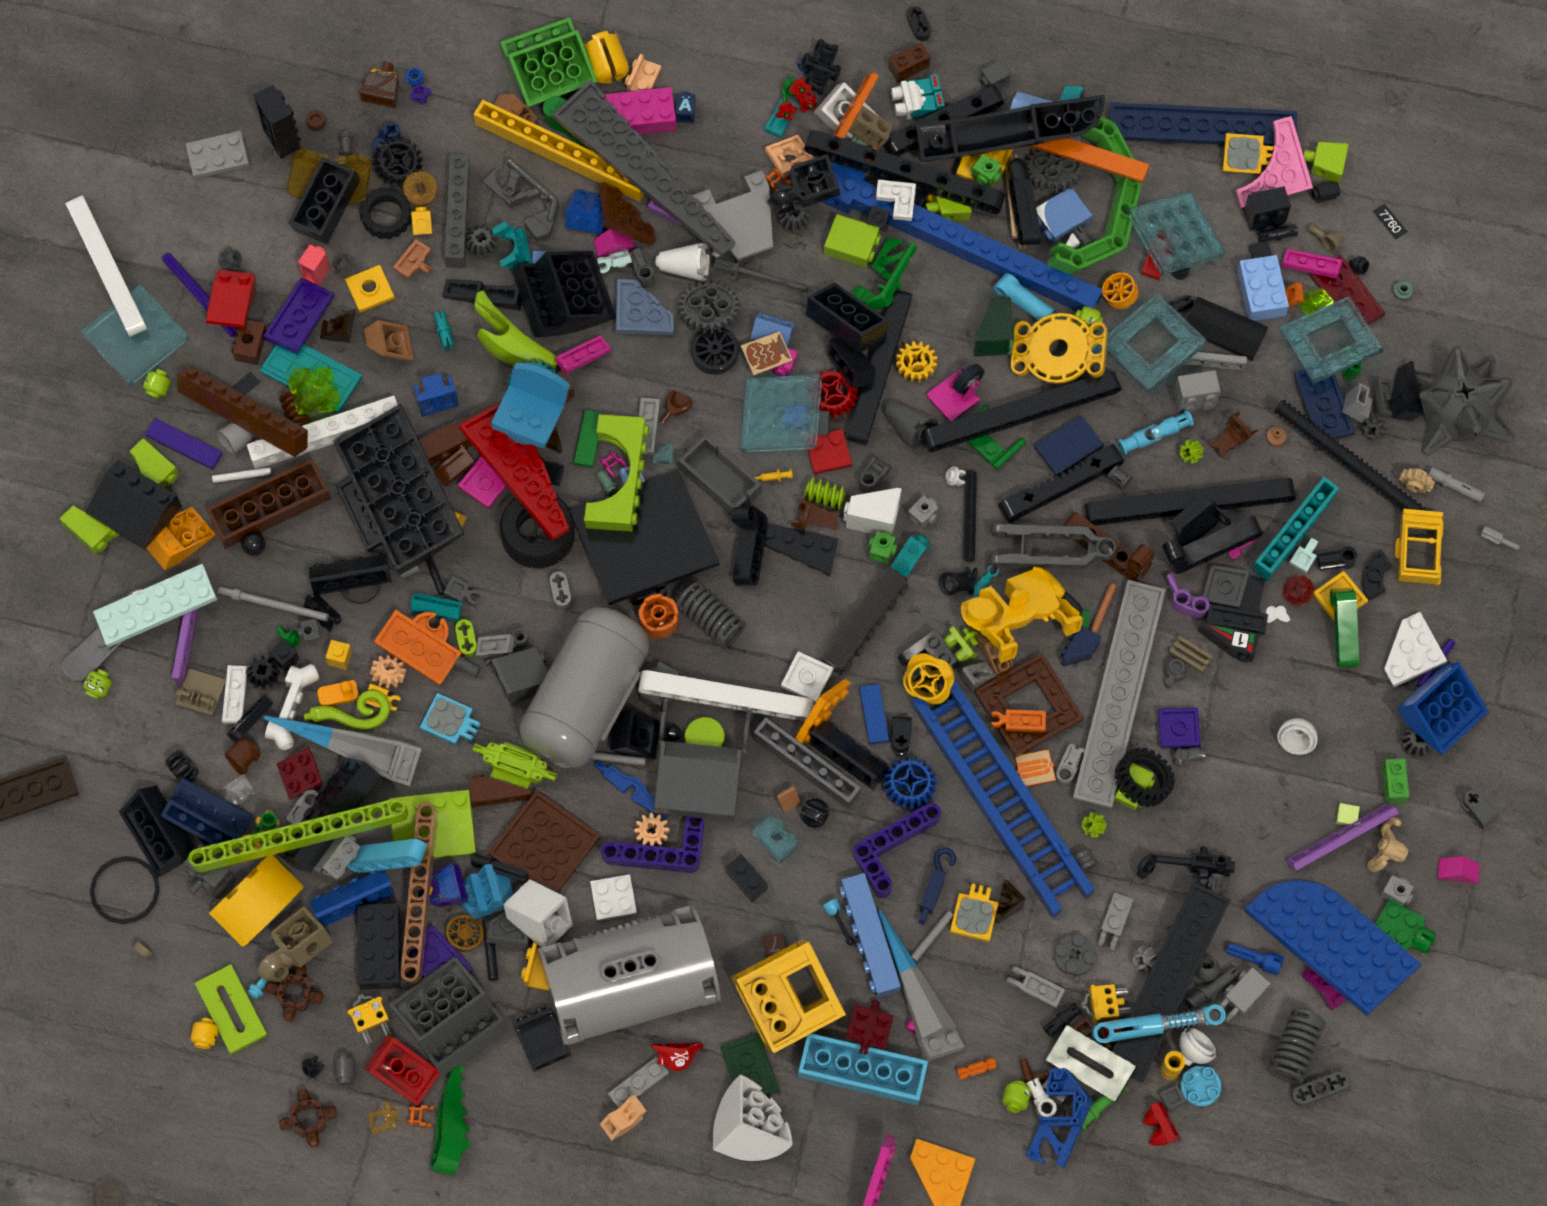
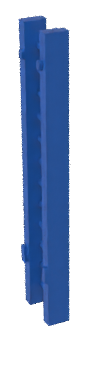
(992, 814)

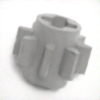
(1144, 958)

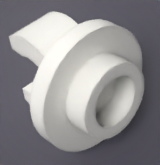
(952, 476)

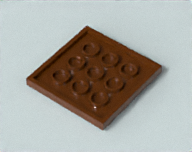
(545, 842)

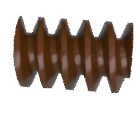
(290, 412)

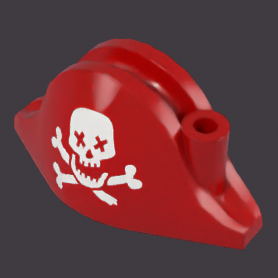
(676, 1055)

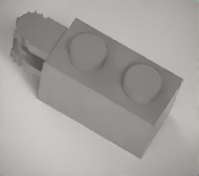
(1244, 993)

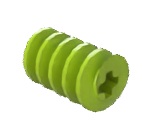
(826, 493)

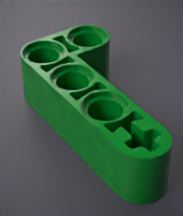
(1346, 626)

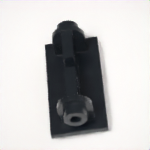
(317, 603)

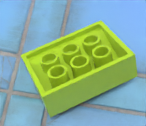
(454, 822)

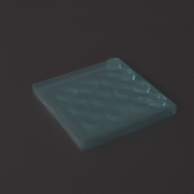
(139, 353)

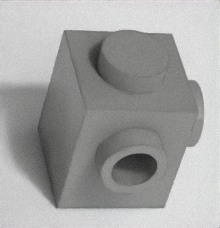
(923, 512)
(1398, 891)

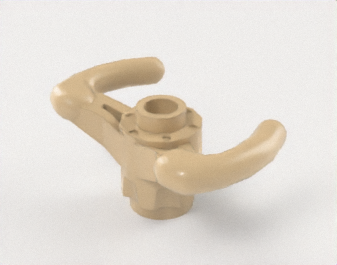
(1388, 847)

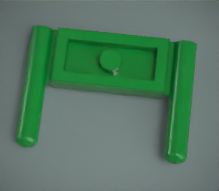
(991, 450)

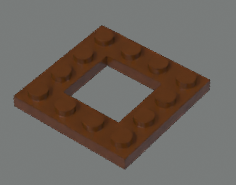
(1037, 670)

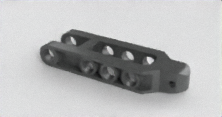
(1098, 547)

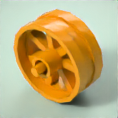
(1119, 290)

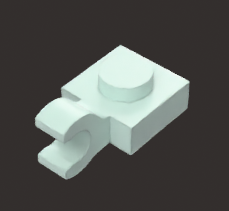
(617, 259)
(1304, 557)

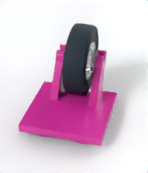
(957, 392)

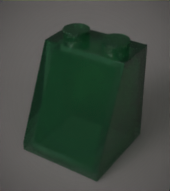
(996, 329)

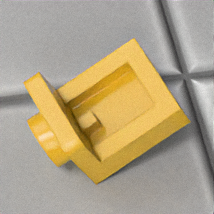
(421, 220)

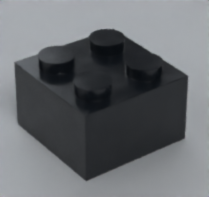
(1267, 208)

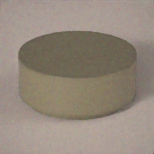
(142, 950)

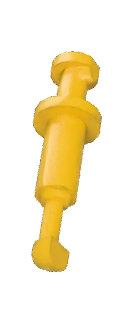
(775, 475)

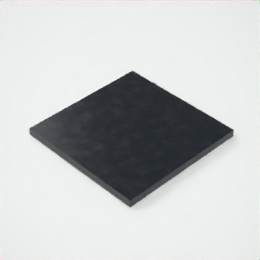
(660, 550)

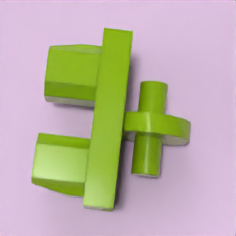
(956, 637)

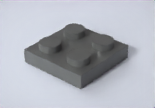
(1226, 586)

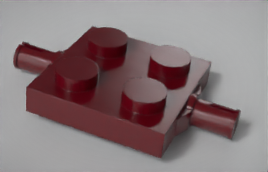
(869, 1026)

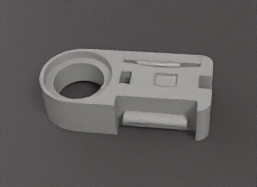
(1070, 763)
(297, 812)

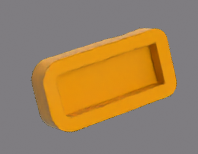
(338, 693)

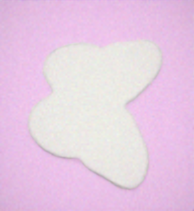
(1279, 612)

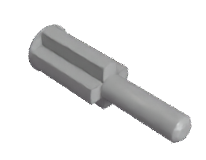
(1497, 538)

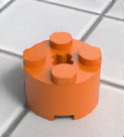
(662, 606)

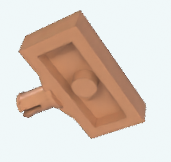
(413, 260)

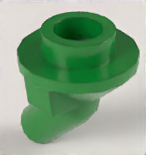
(291, 638)

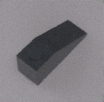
(1405, 394)

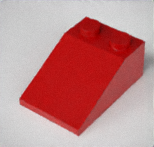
(231, 298)
(402, 1070)

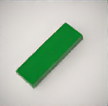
(588, 440)

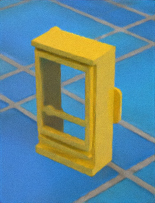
(1419, 520)

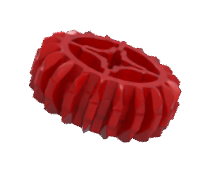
(843, 403)

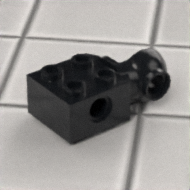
(812, 183)

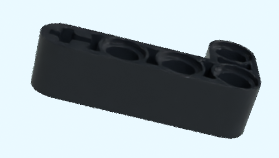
(750, 545)

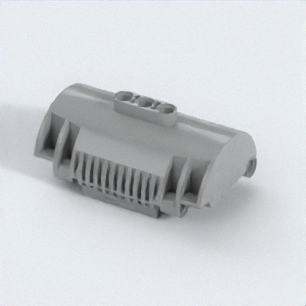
(594, 1004)

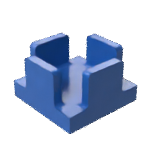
(436, 395)

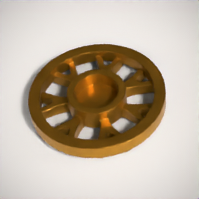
(464, 933)

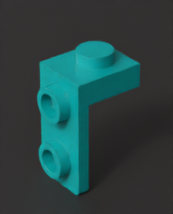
(911, 554)

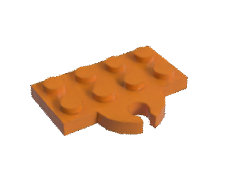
(419, 644)

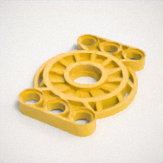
(1068, 365)

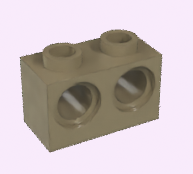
(871, 128)

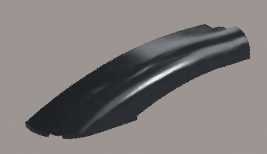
(1008, 128)

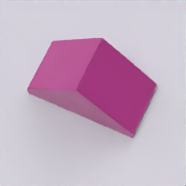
(612, 242)
(1458, 869)

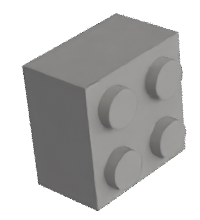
(1197, 391)

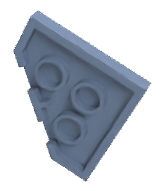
(640, 311)

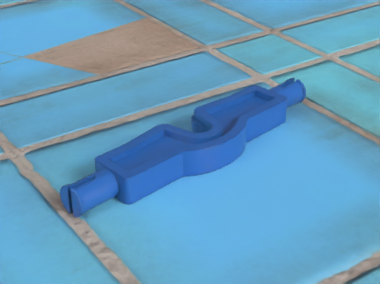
(623, 783)

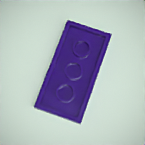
(299, 316)

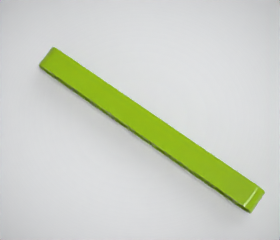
(288, 833)

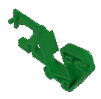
(886, 297)

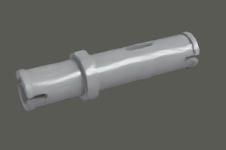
(1456, 484)

